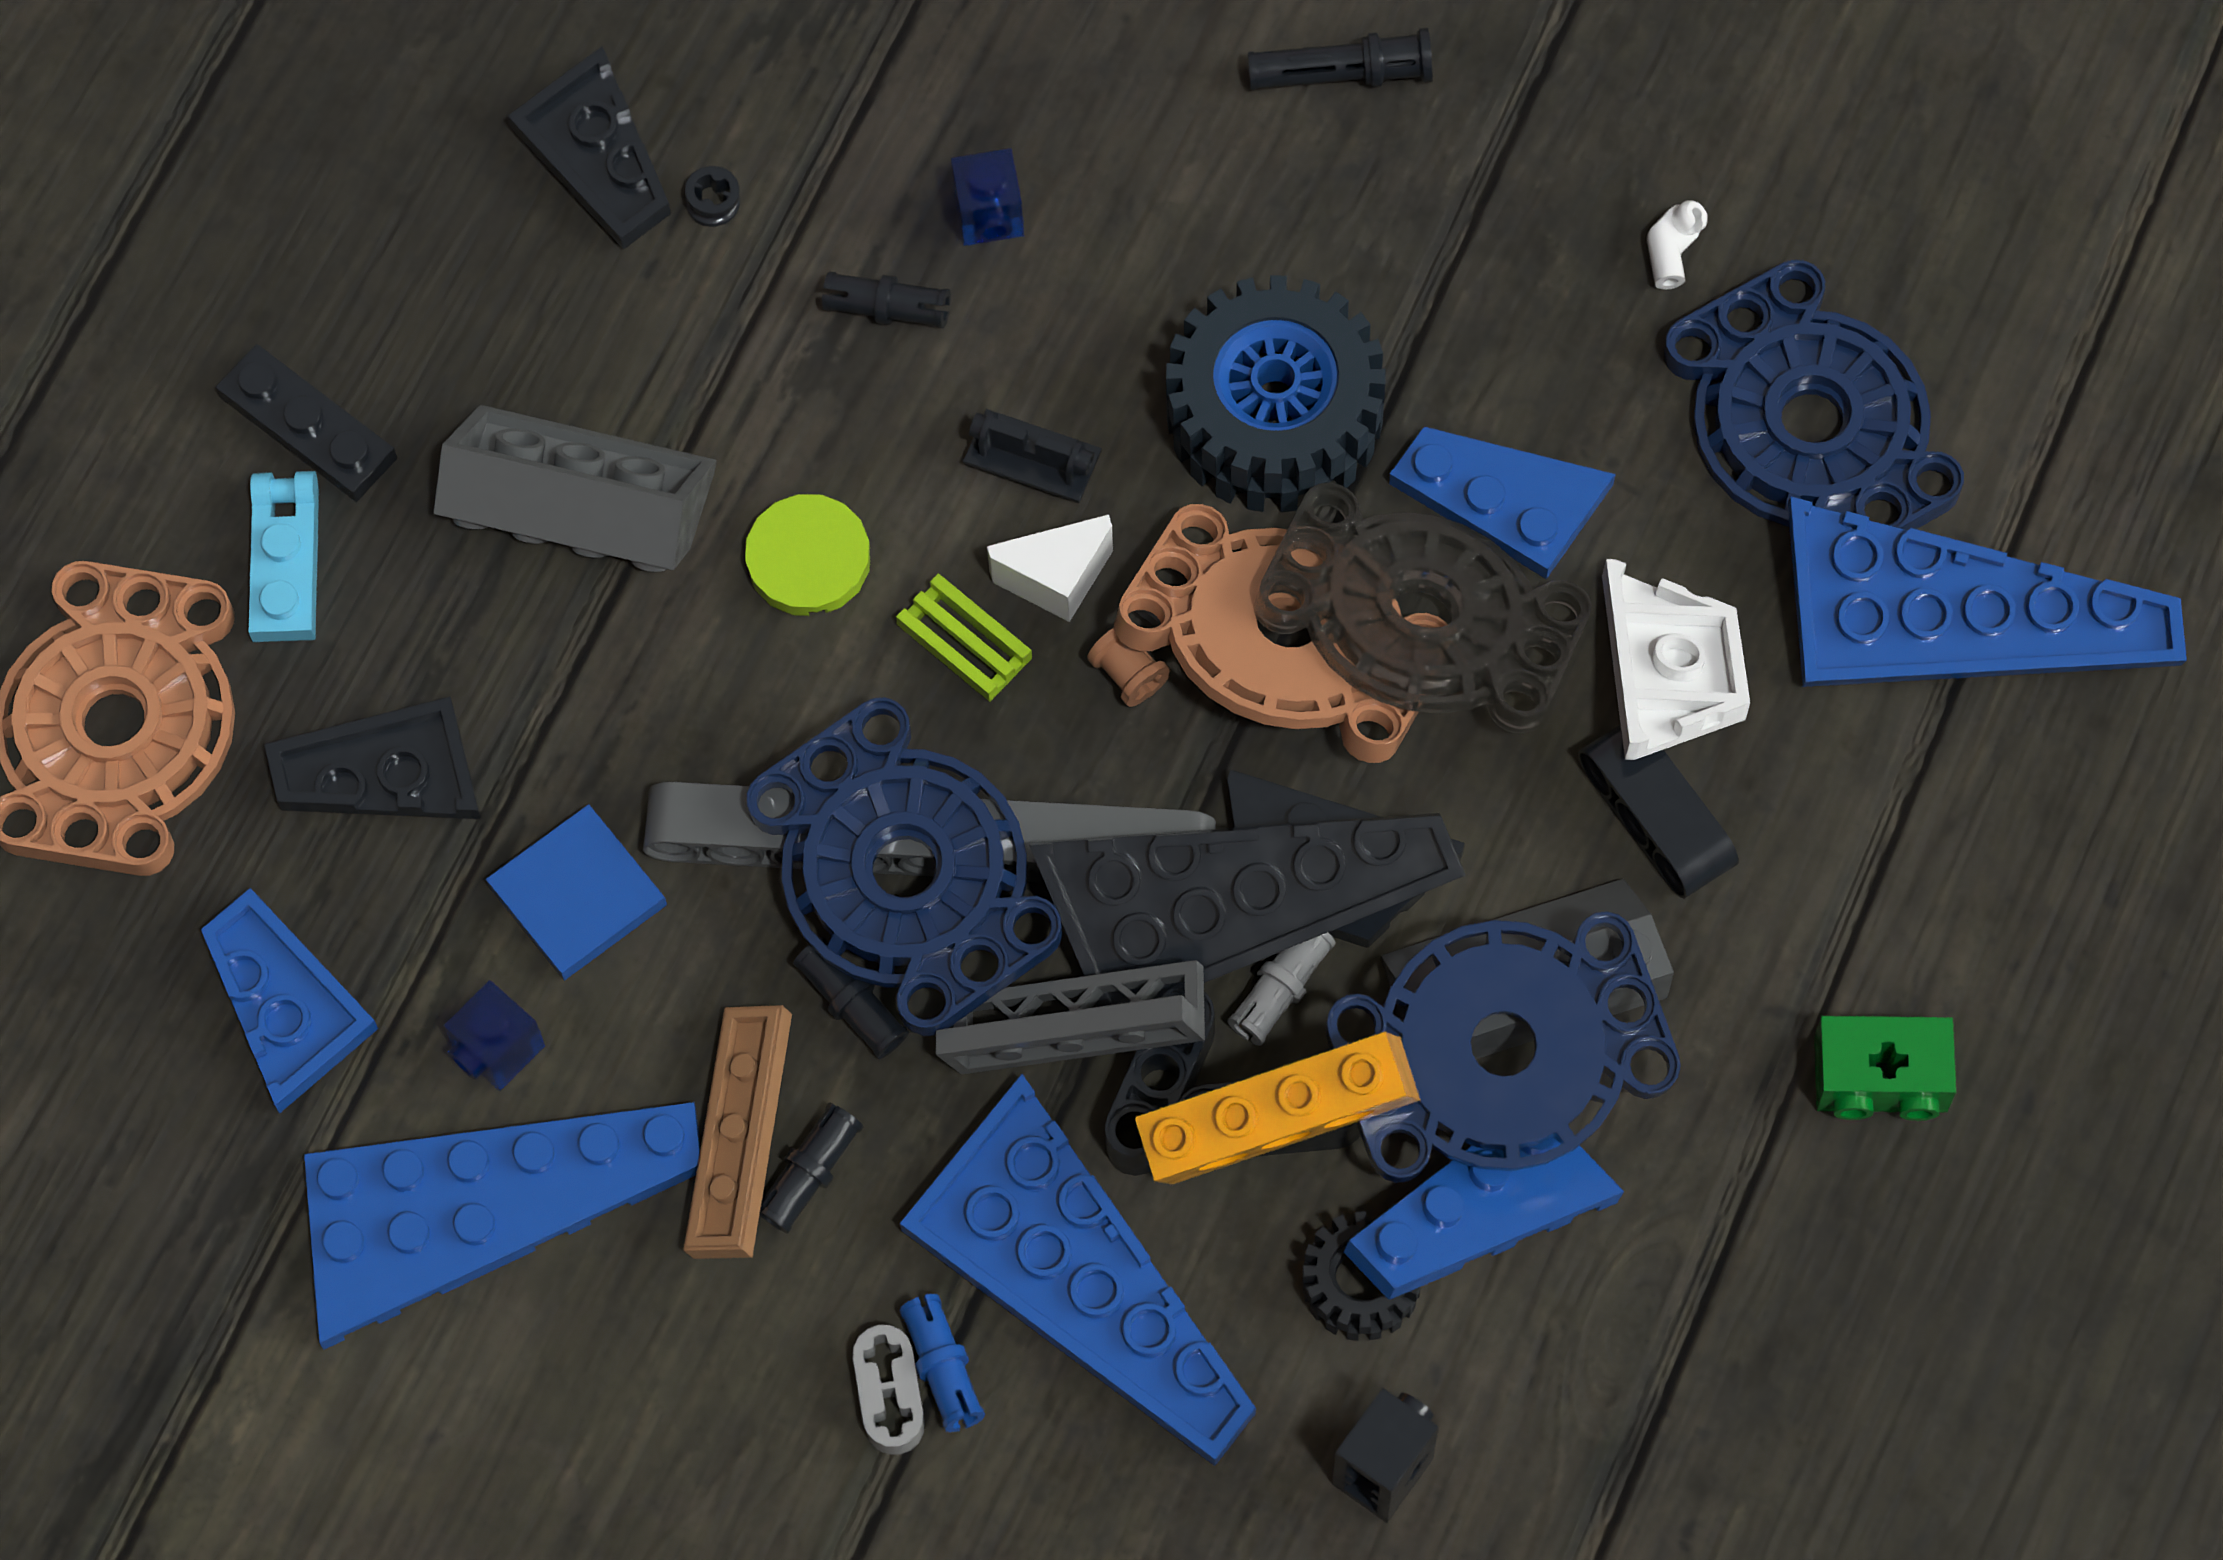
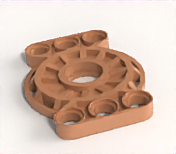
(1225, 652)
(99, 655)

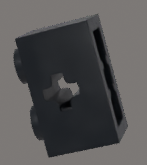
(1386, 1453)

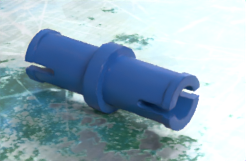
(942, 1363)

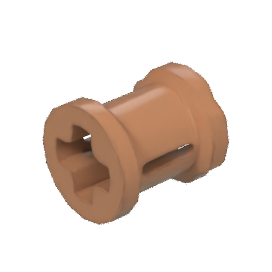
(1130, 669)

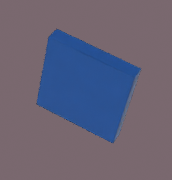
(576, 892)

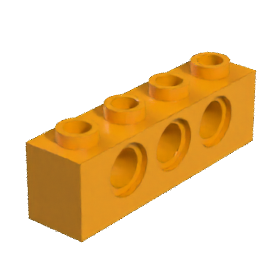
(1277, 1108)

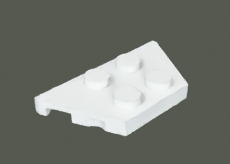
(1672, 662)

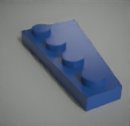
(1475, 1213)

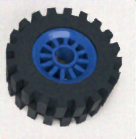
(1282, 456)

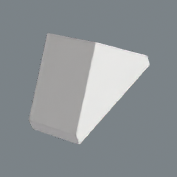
(1053, 565)

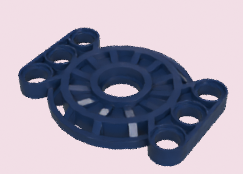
(1819, 355)
(886, 803)
(1571, 1034)

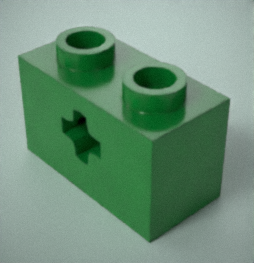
(1915, 1052)

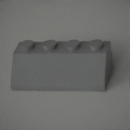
(573, 488)
(1563, 917)

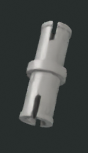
(1278, 986)

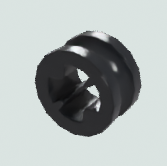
(703, 210)

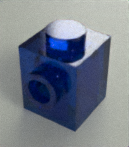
(987, 196)
(493, 1037)

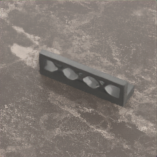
(1082, 1029)

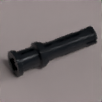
(1371, 60)

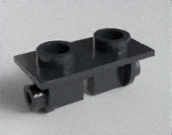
(1031, 455)

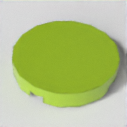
(807, 554)

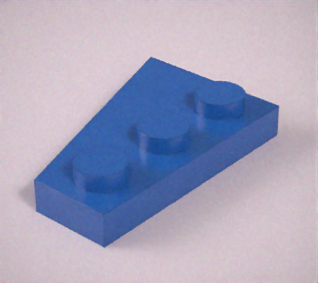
(1509, 495)
(285, 999)

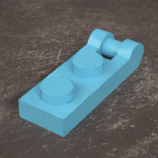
(283, 558)

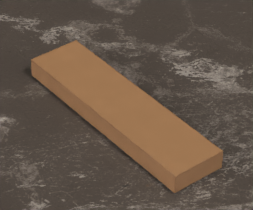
(738, 1132)

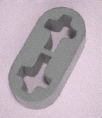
(873, 1392)

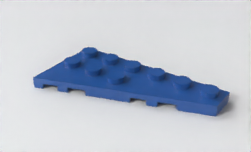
(1933, 607)
(453, 1207)
(1056, 1253)

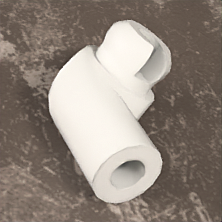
(1670, 238)

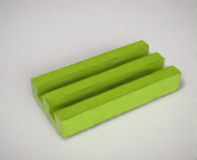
(927, 605)

